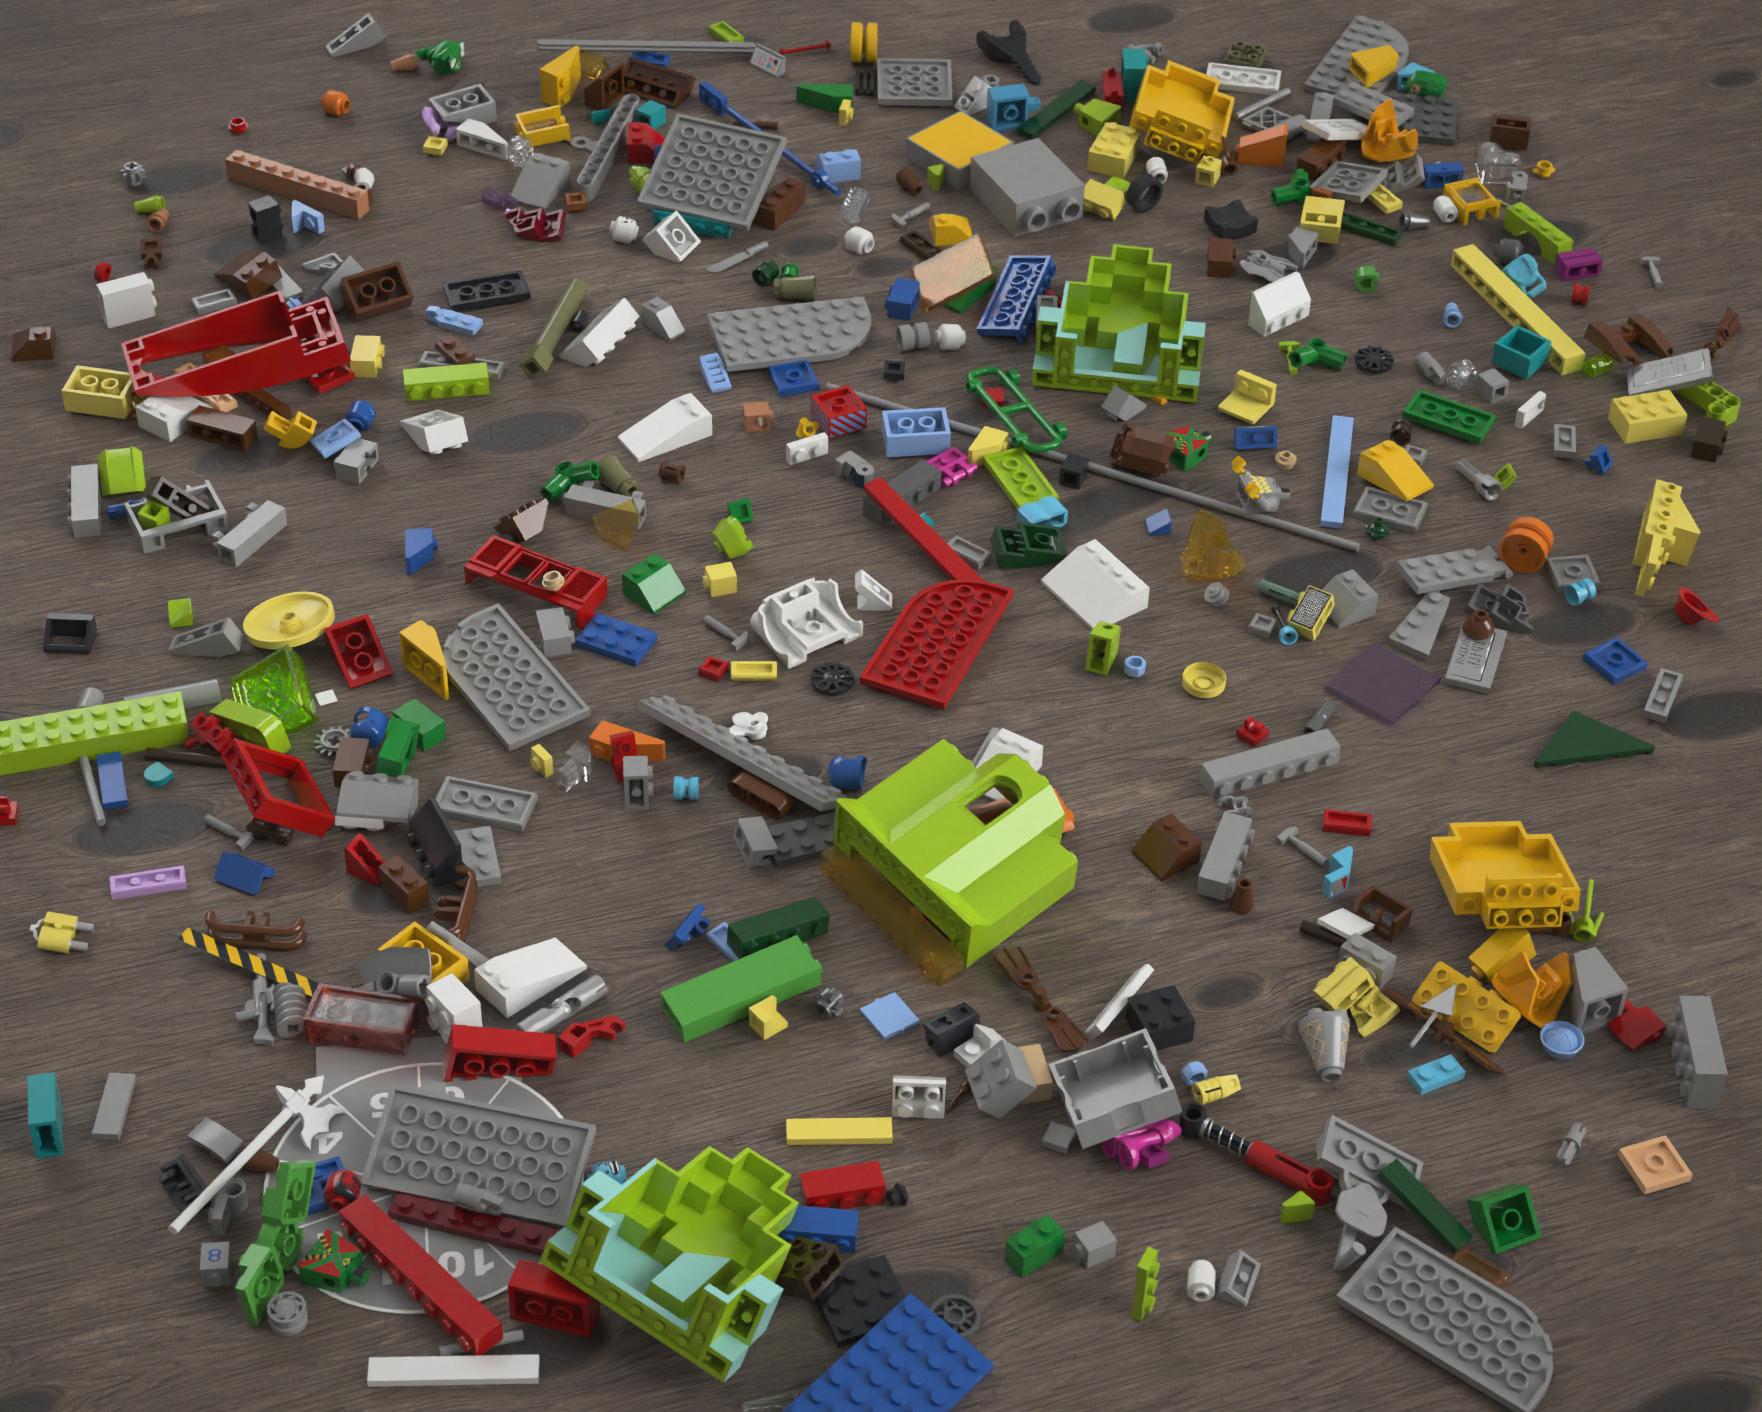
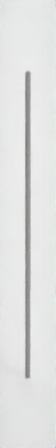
(1142, 482)

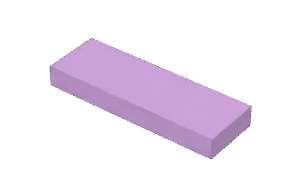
(148, 882)

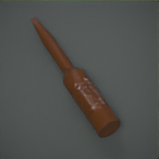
(761, 124)
(964, 1088)

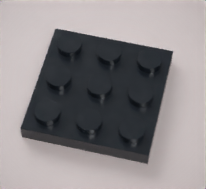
(859, 1299)

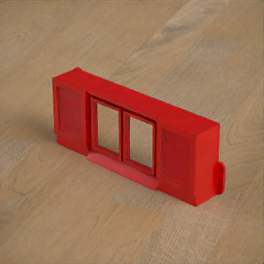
(580, 593)

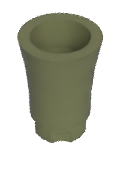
(796, 288)
(616, 477)

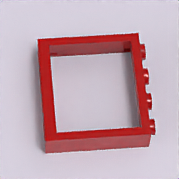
(243, 763)

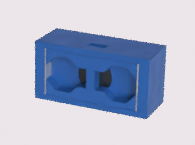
(1442, 173)

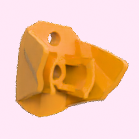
(1382, 138)
(1536, 992)

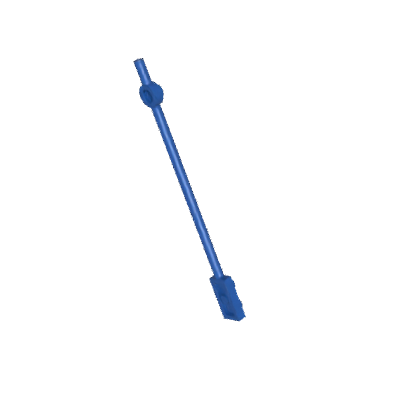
(718, 103)

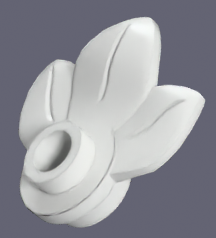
(749, 725)

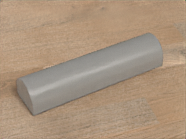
(192, 694)

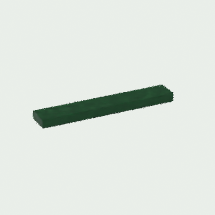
(1056, 109)

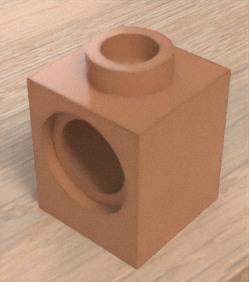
(757, 417)

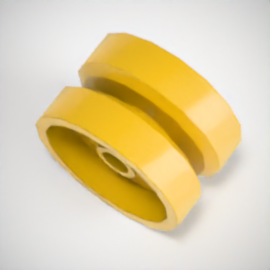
(863, 42)

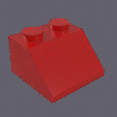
(641, 143)

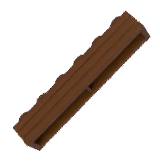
(266, 402)

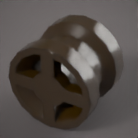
(1397, 435)

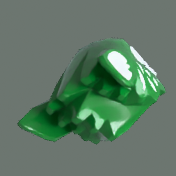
(443, 56)

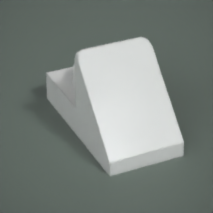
(871, 594)
(982, 1041)

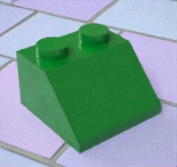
(652, 584)
(1505, 1217)

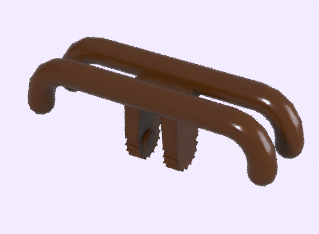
(458, 908)
(255, 935)

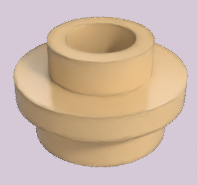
(1285, 460)
(553, 581)

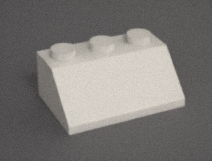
(1279, 304)

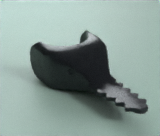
(1009, 49)

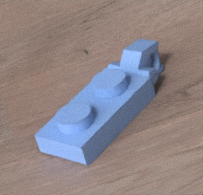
(454, 321)

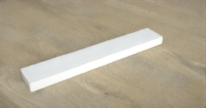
(453, 1370)

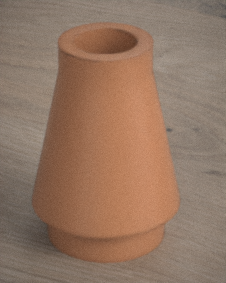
(405, 63)
(157, 221)

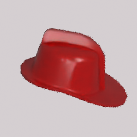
(1692, 609)

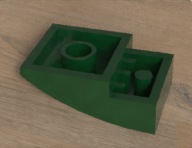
(1027, 545)

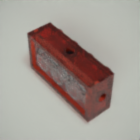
(361, 1019)

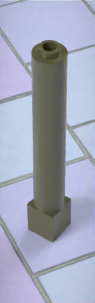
(539, 357)

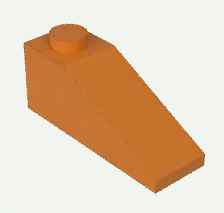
(646, 745)

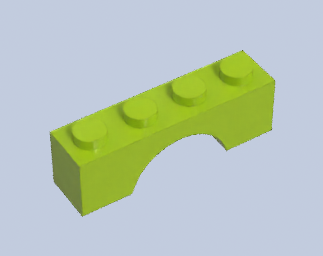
(1522, 219)

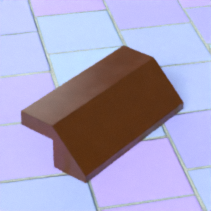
(657, 82)

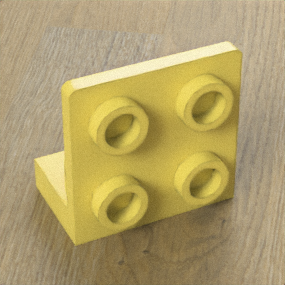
(1250, 398)

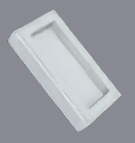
(1530, 410)

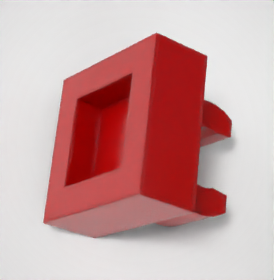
(1252, 732)
(8, 811)

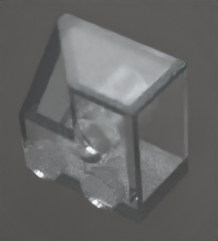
(1495, 164)

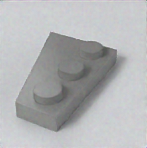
(480, 854)

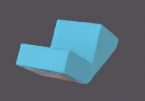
(1339, 872)

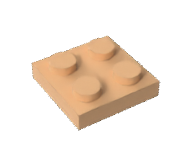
(1654, 1164)

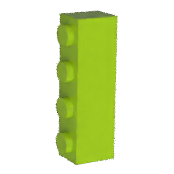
(446, 381)

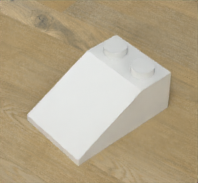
(166, 415)
(436, 431)
(1011, 743)

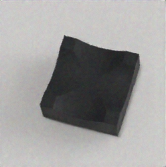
(1230, 220)

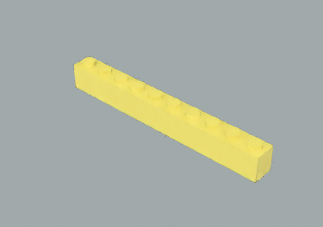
(1516, 306)

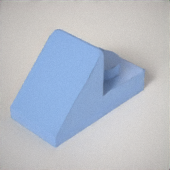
(306, 217)

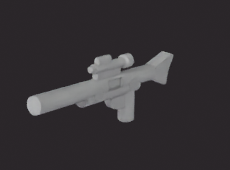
(258, 1008)

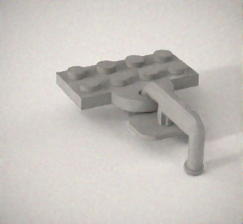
(1358, 1161)

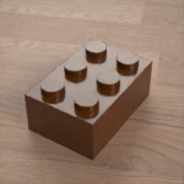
(376, 292)

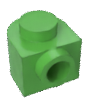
(1366, 278)

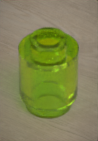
(1598, 364)

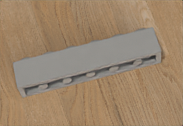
(1270, 763)

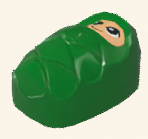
(1426, 83)

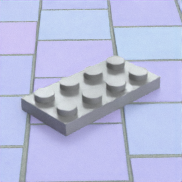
(1365, 101)

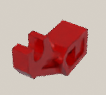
(578, 1035)

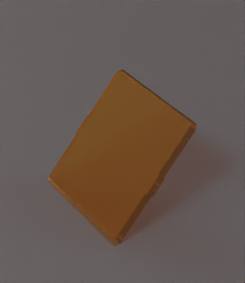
(953, 272)

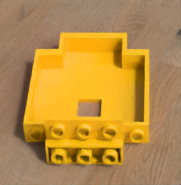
(1182, 112)
(1504, 874)

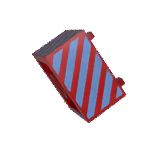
(838, 411)

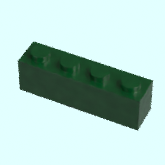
(803, 918)

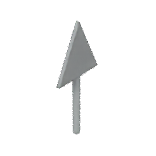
(1440, 1004)

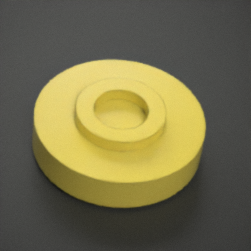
(1204, 680)

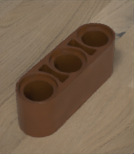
(761, 795)

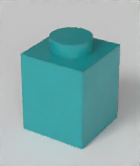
(652, 114)

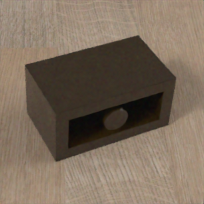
(1709, 439)

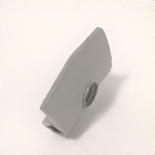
(397, 971)

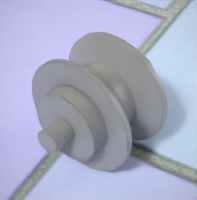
(1216, 594)

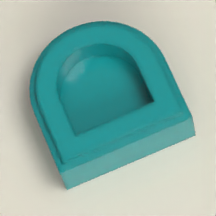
(157, 775)

